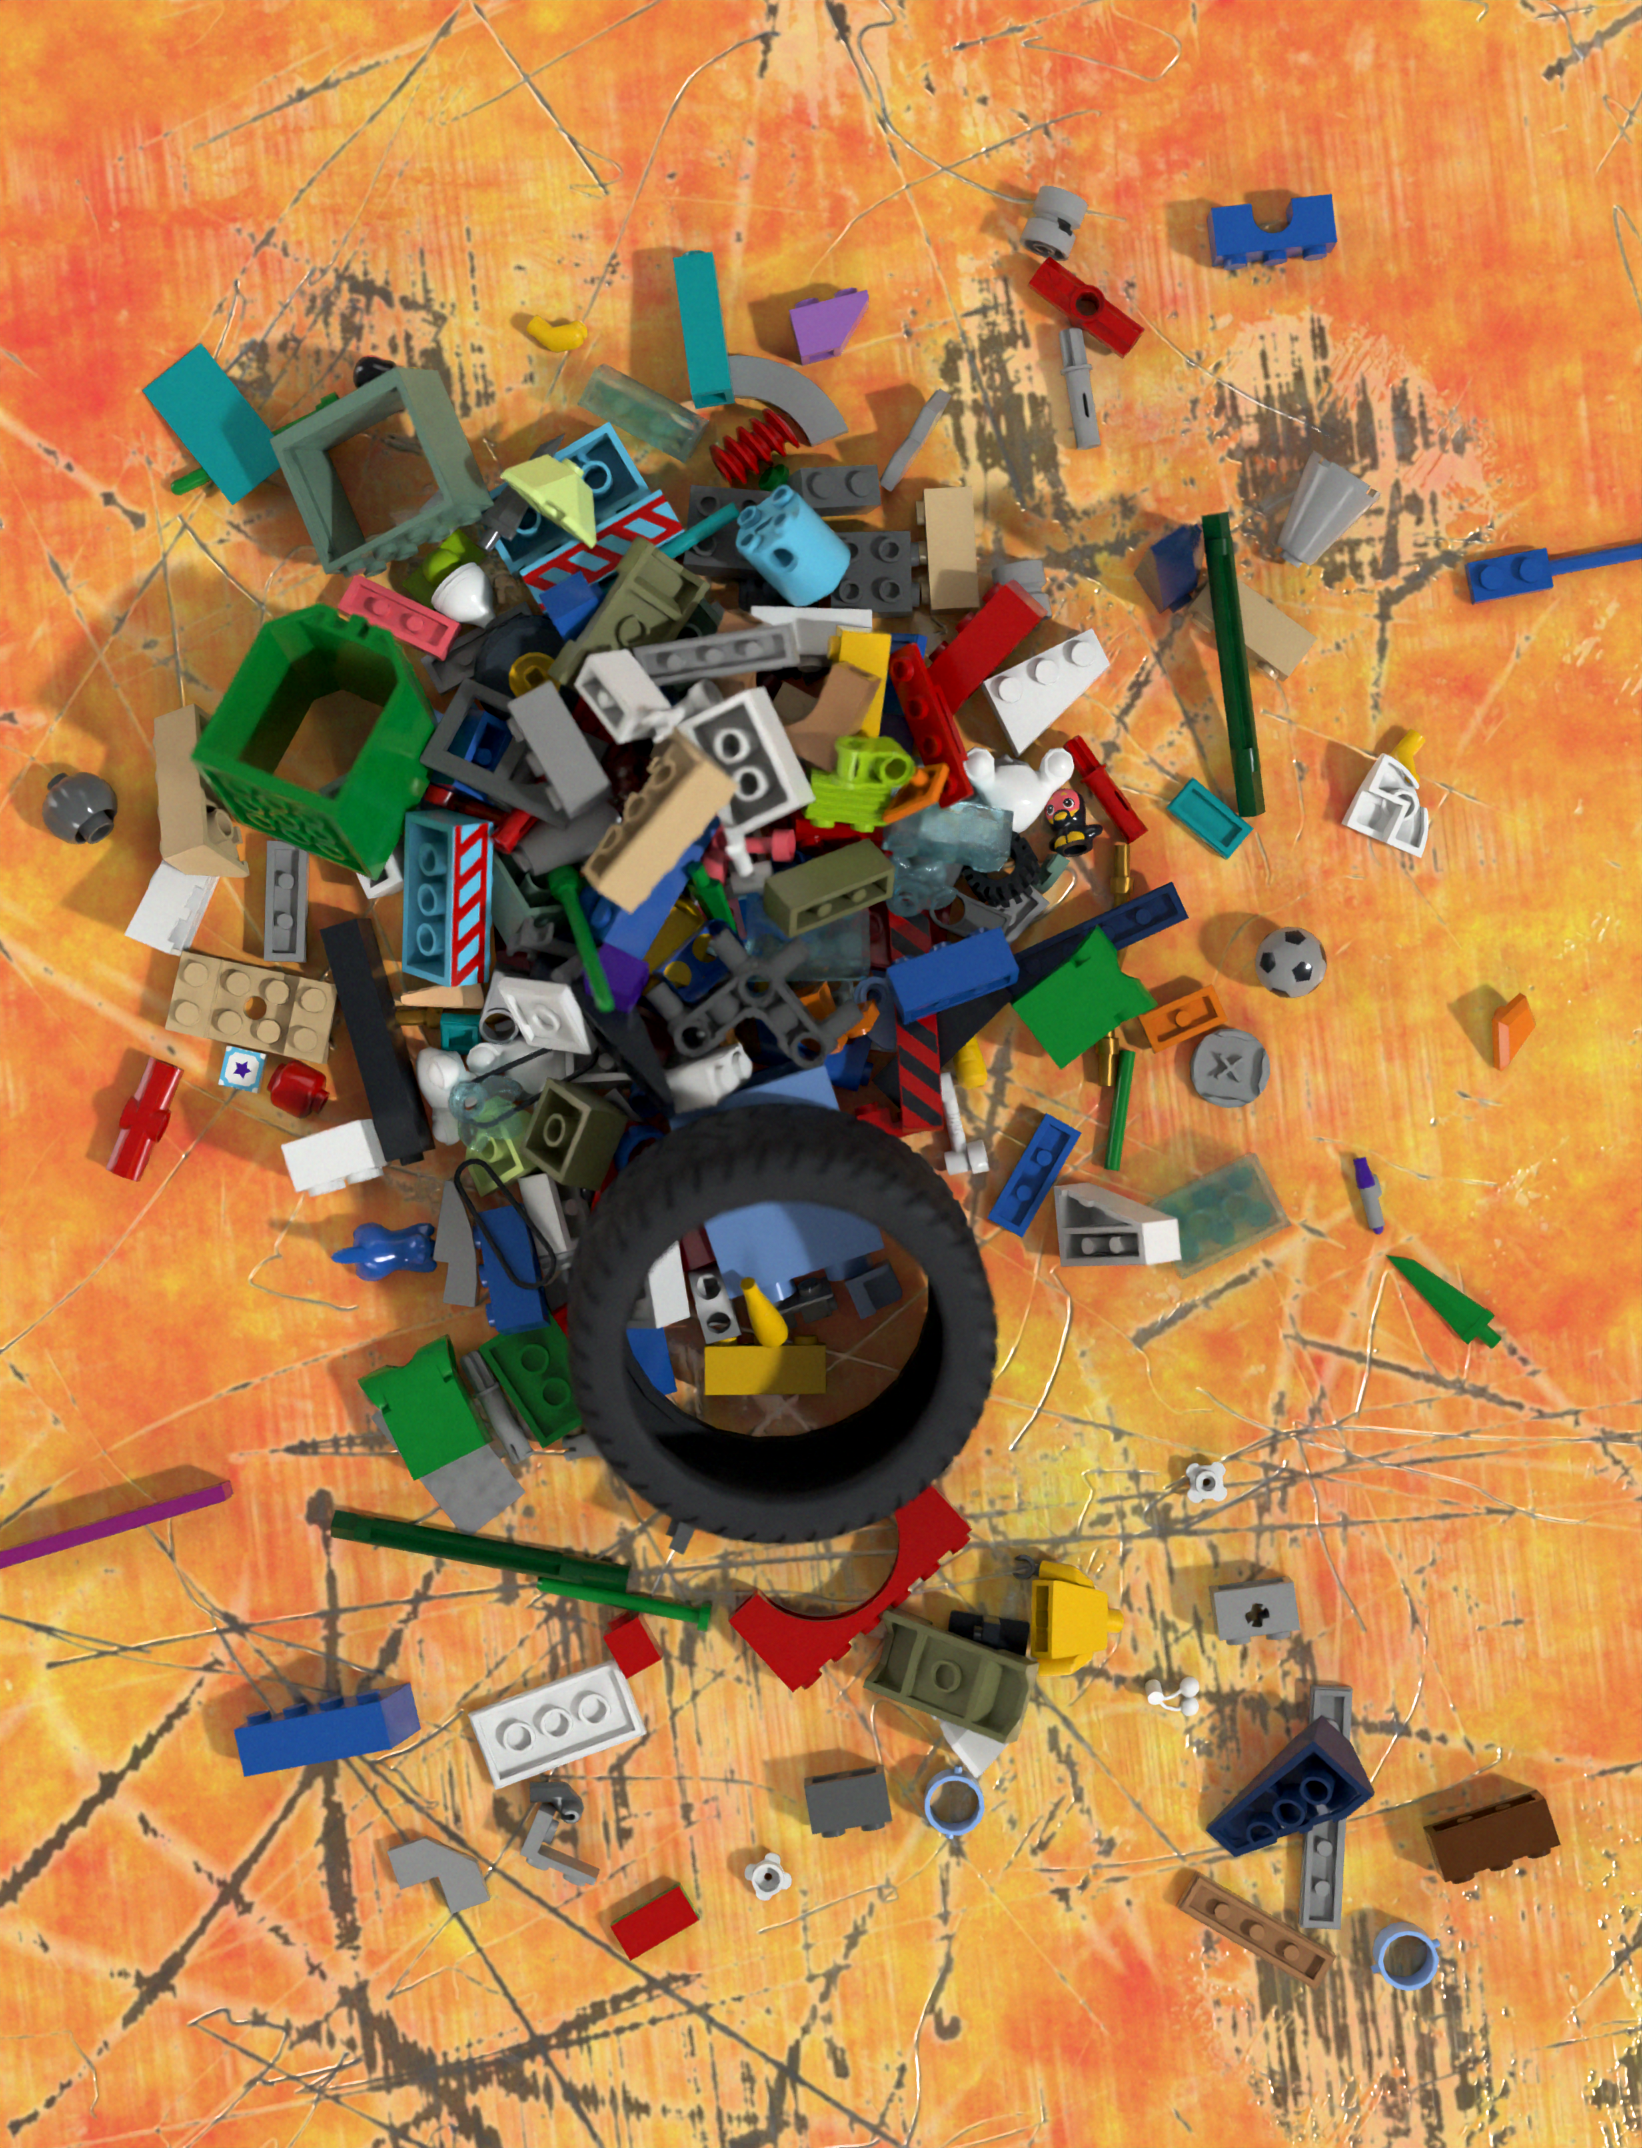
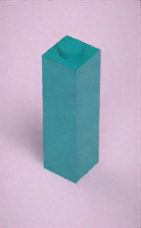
(703, 329)

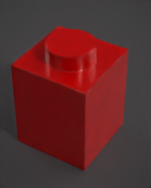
(632, 1643)

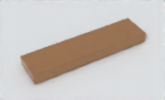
(1256, 1930)

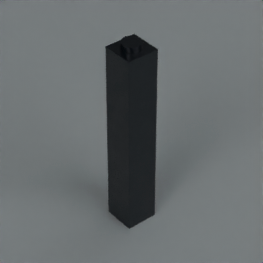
(378, 1040)

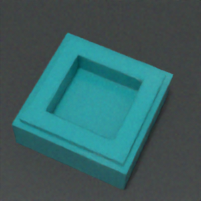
(459, 1032)

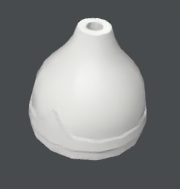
(466, 597)

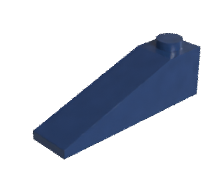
(1172, 568)
(1301, 1787)

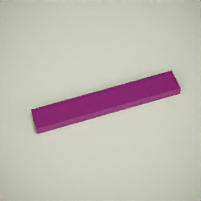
(115, 1524)

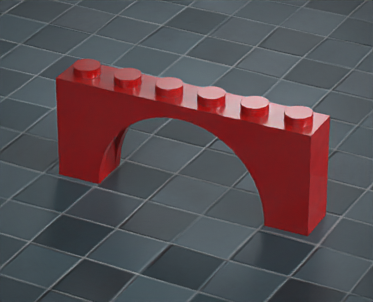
(801, 1643)

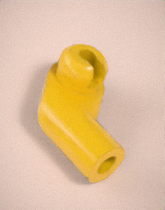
(557, 338)
(1406, 750)

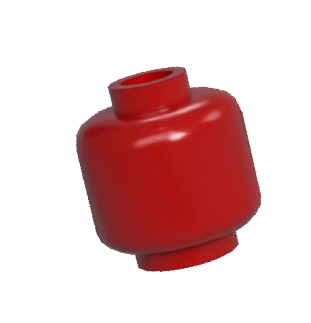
(298, 1089)

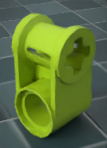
(864, 760)

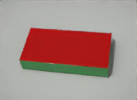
(655, 1921)

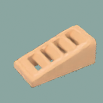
(441, 996)

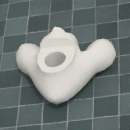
(1015, 785)
(531, 1074)
(437, 1076)

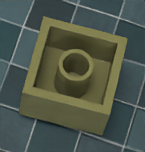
(573, 1134)

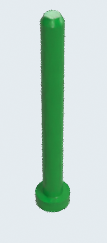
(629, 1601)

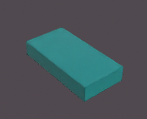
(1209, 818)

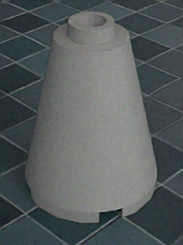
(1322, 510)
(550, 847)

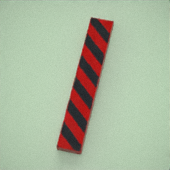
(918, 1039)

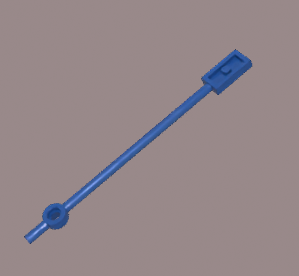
(1533, 571)

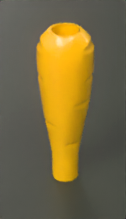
(970, 1065)
(763, 1315)

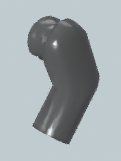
(561, 1796)

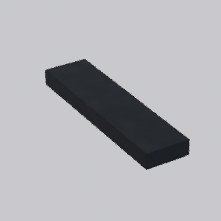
(954, 1030)

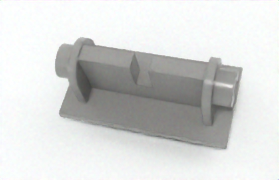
(812, 1298)

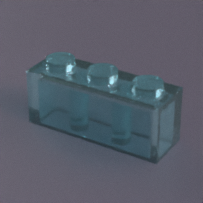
(643, 412)
(958, 834)

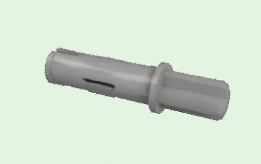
(1079, 388)
(496, 1406)

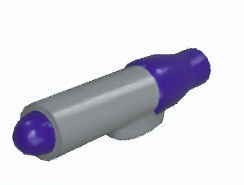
(1370, 1192)

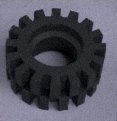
(1012, 885)

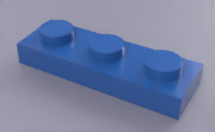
(1034, 1175)

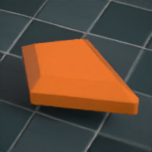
(917, 793)
(1510, 1030)

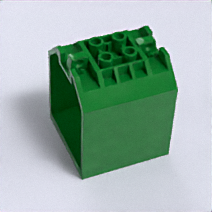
(265, 704)

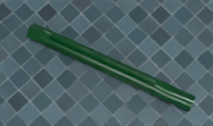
(1233, 663)
(480, 1551)

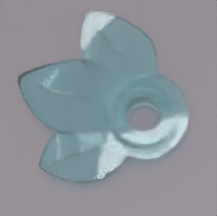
(920, 884)
(492, 1111)

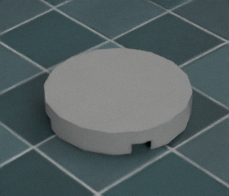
(1229, 1068)

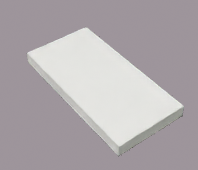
(557, 1723)

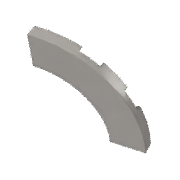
(791, 393)

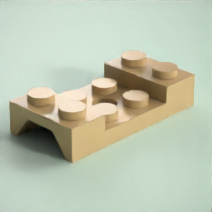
(213, 998)

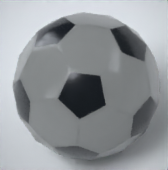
(1290, 962)

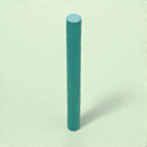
(691, 536)

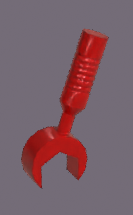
(452, 801)

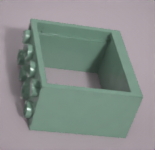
(321, 497)

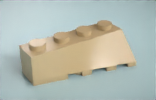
(192, 818)
(659, 822)

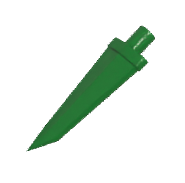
(709, 894)
(1456, 1308)

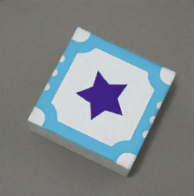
(243, 1069)

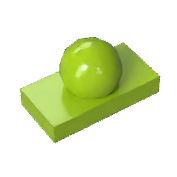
(439, 564)

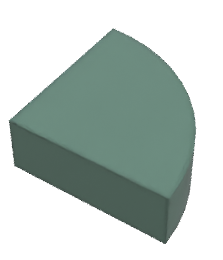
(1050, 871)

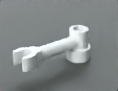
(700, 698)
(747, 877)
(964, 1155)

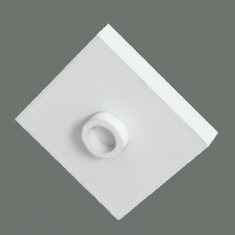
(547, 1015)

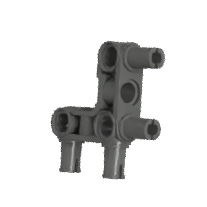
(775, 1006)

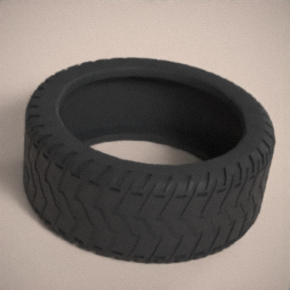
(811, 1481)

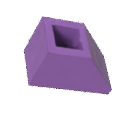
(827, 326)

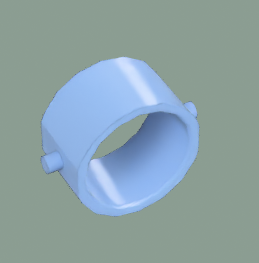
(965, 1826)
(1419, 1978)

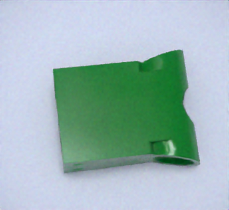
(1081, 999)
(428, 1408)

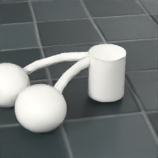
(1188, 1687)

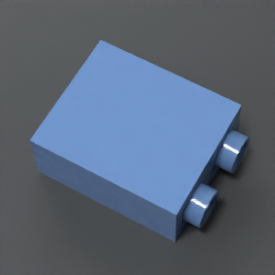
(792, 1237)

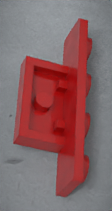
(930, 721)

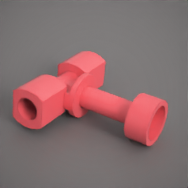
(716, 858)

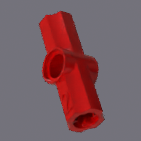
(1065, 290)
(144, 1119)

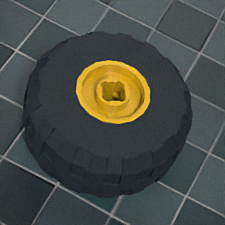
(518, 658)

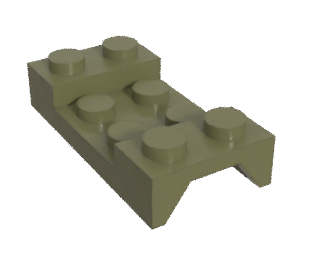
(641, 609)
(953, 1677)

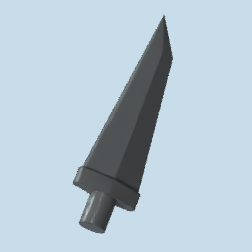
(510, 507)

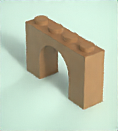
(837, 713)

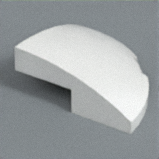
(1389, 807)

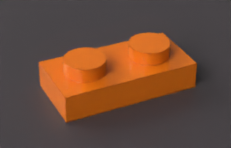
(1182, 1018)

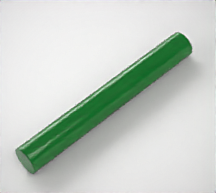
(1119, 1110)

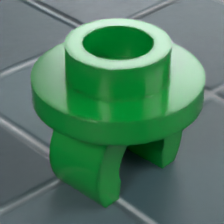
(774, 478)

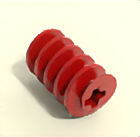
(752, 447)

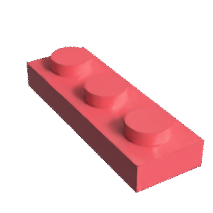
(406, 619)

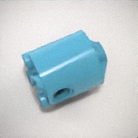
(792, 547)

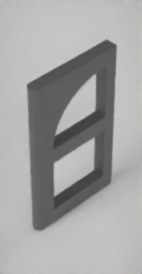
(498, 784)

